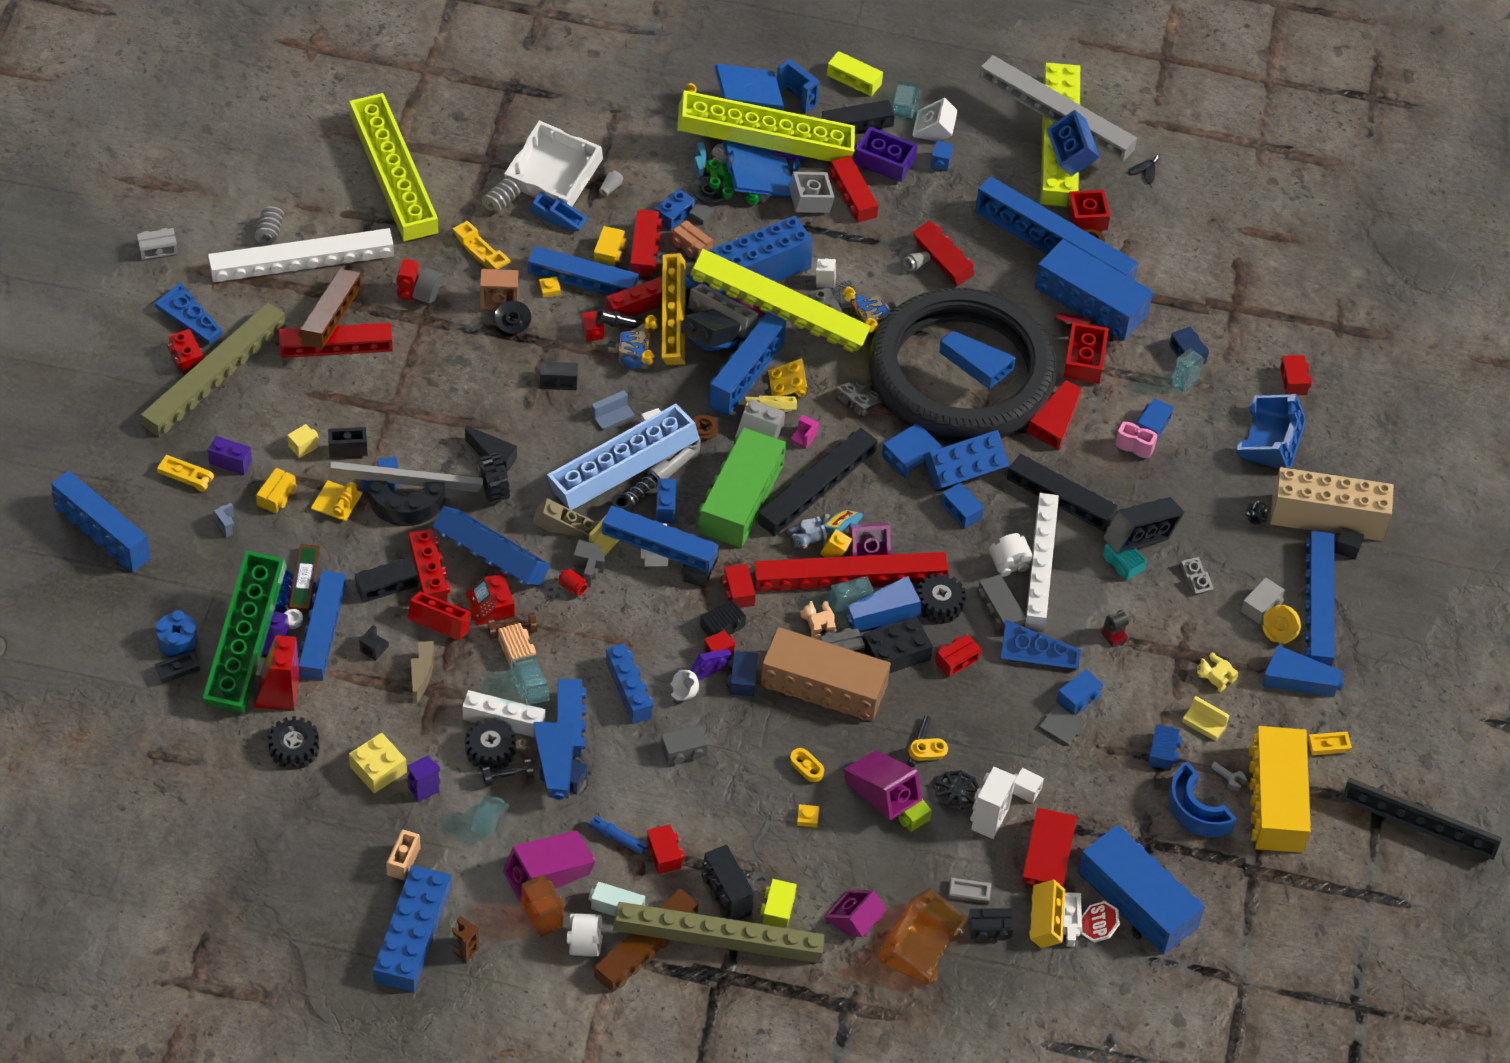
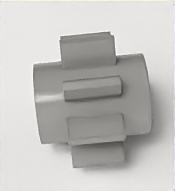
(719, 153)

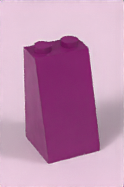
(884, 783)
(558, 857)

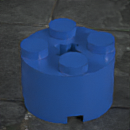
(176, 634)

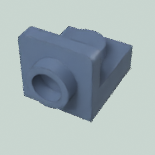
(223, 519)

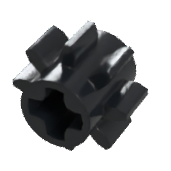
(1257, 512)

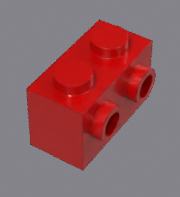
(185, 350)

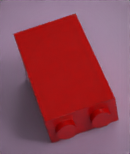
(279, 676)
(1049, 847)

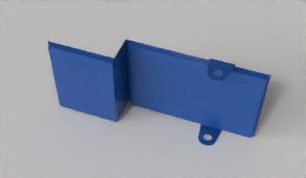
(754, 167)

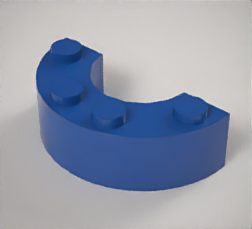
(1193, 814)

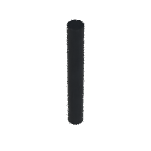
(921, 735)

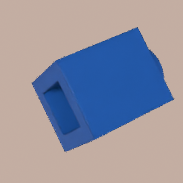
(942, 155)

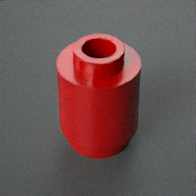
(572, 582)

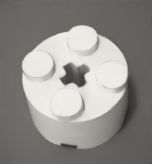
(1011, 554)
(585, 935)

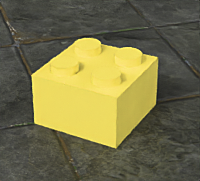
(378, 763)

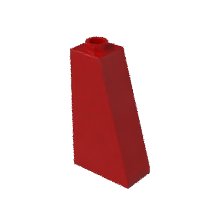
(1054, 418)

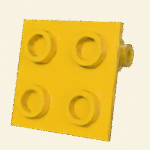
(788, 379)
(337, 500)

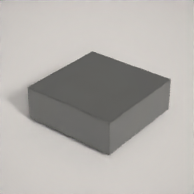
(701, 213)

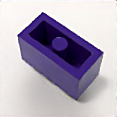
(229, 455)
(423, 778)

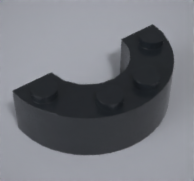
(406, 510)

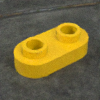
(930, 749)
(808, 766)

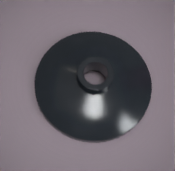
(704, 193)
(513, 310)

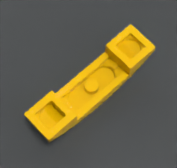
(478, 248)

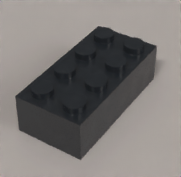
(1143, 524)

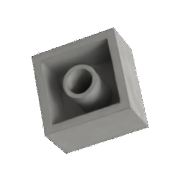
(811, 192)

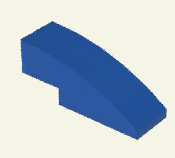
(557, 212)

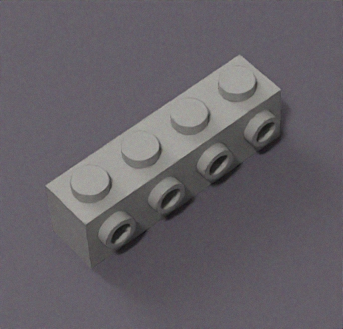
(706, 298)

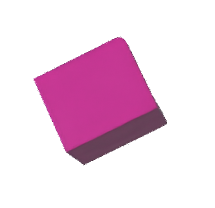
(806, 432)

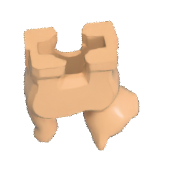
(820, 620)

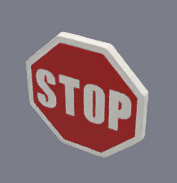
(1100, 921)

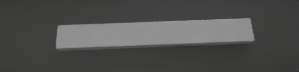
(403, 476)

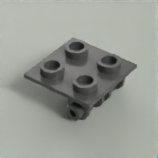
(858, 396)

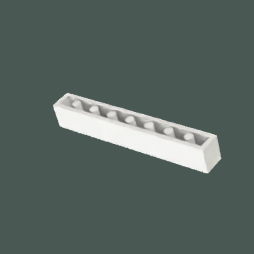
(1042, 562)

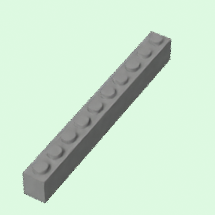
(1055, 105)

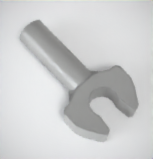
(1231, 777)

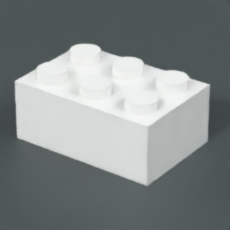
(992, 802)

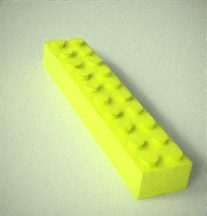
(765, 127)
(393, 167)
(1054, 180)
(779, 300)

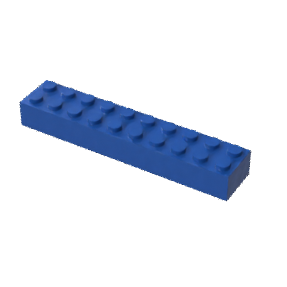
(1041, 226)

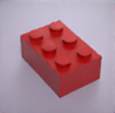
(1086, 352)

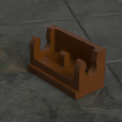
(468, 939)

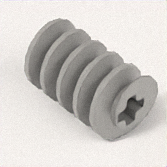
(501, 195)
(269, 225)

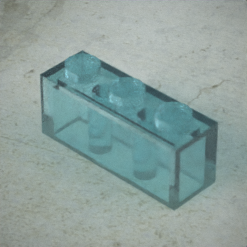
(529, 680)

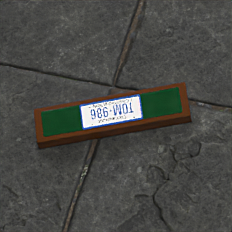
(304, 577)

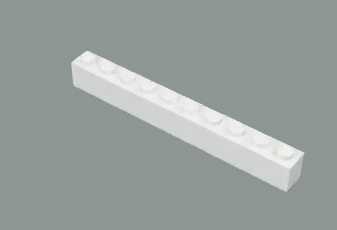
(301, 255)

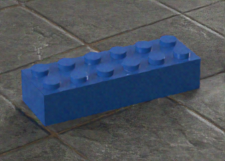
(747, 363)
(100, 521)
(491, 546)
(412, 928)

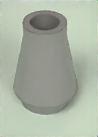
(611, 182)
(916, 260)

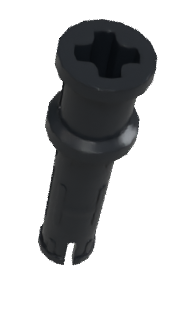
(615, 318)

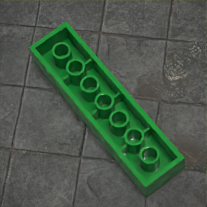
(244, 632)

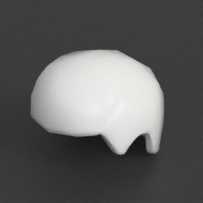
(684, 685)

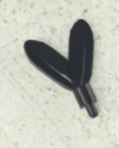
(1148, 166)

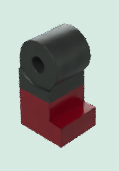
(1115, 627)

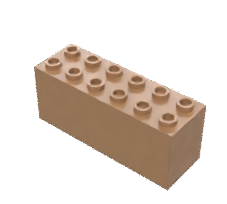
(825, 674)

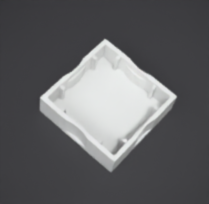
(554, 164)

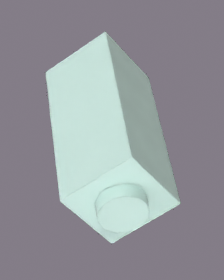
(606, 898)

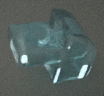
(488, 815)

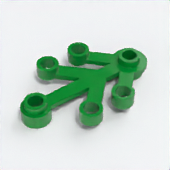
(716, 168)

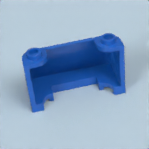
(1274, 432)

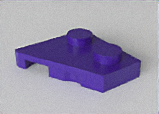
(710, 663)

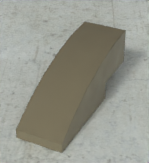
(422, 669)

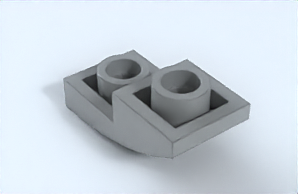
(1195, 575)

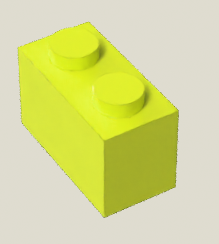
(779, 903)

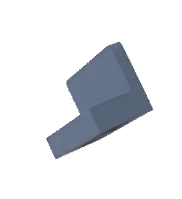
(612, 411)

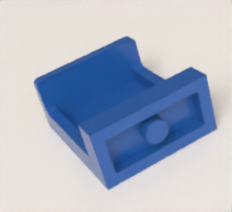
(800, 83)
(907, 449)

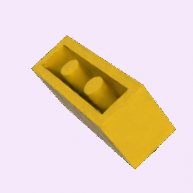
(1047, 914)

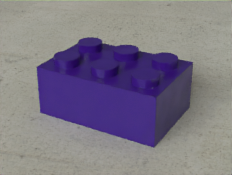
(885, 154)

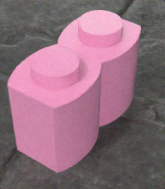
(1136, 440)

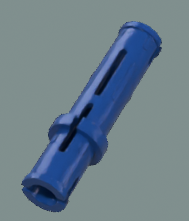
(611, 831)

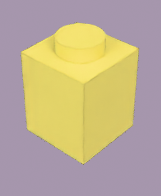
(303, 440)

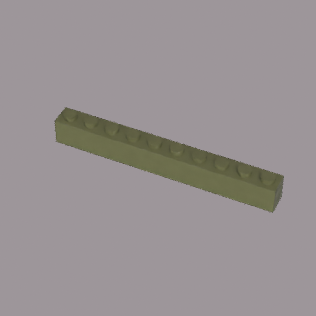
(213, 370)
(718, 932)

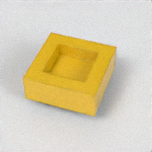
(549, 287)
(808, 816)

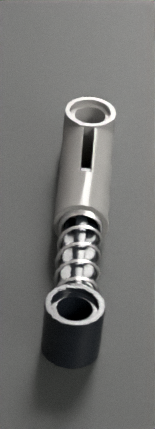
(662, 469)

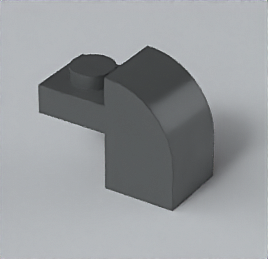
(428, 285)
(589, 558)

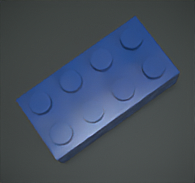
(966, 459)

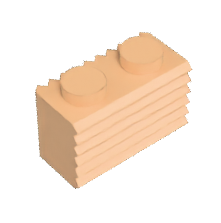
(515, 642)
(403, 854)

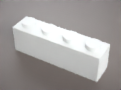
(517, 715)

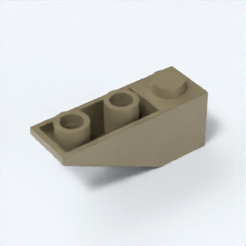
(562, 520)

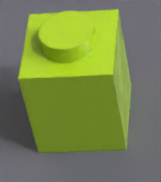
(915, 816)

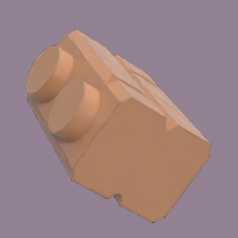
(691, 239)

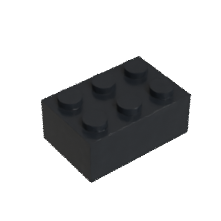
(900, 644)
(727, 883)

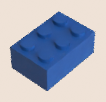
(1073, 143)

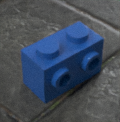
(675, 209)

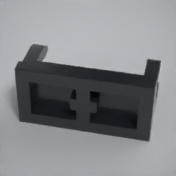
(558, 375)

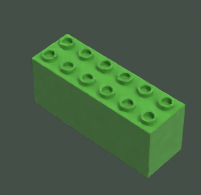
(741, 487)

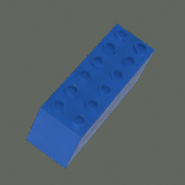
(771, 251)
(1093, 289)
(1141, 889)

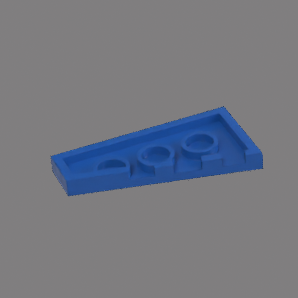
(184, 310)
(1033, 647)

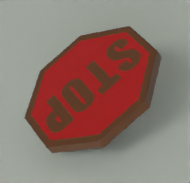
(1068, 318)

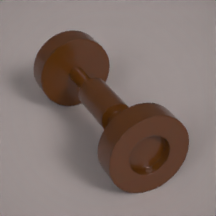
(531, 622)

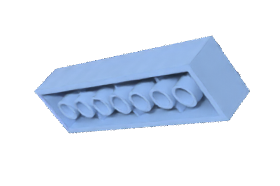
(623, 457)

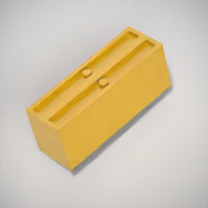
(1280, 789)

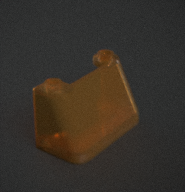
(922, 936)

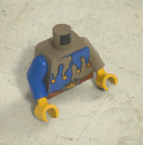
(868, 309)
(635, 345)

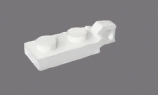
(1072, 918)

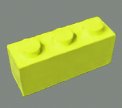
(854, 73)

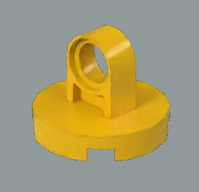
(1281, 624)

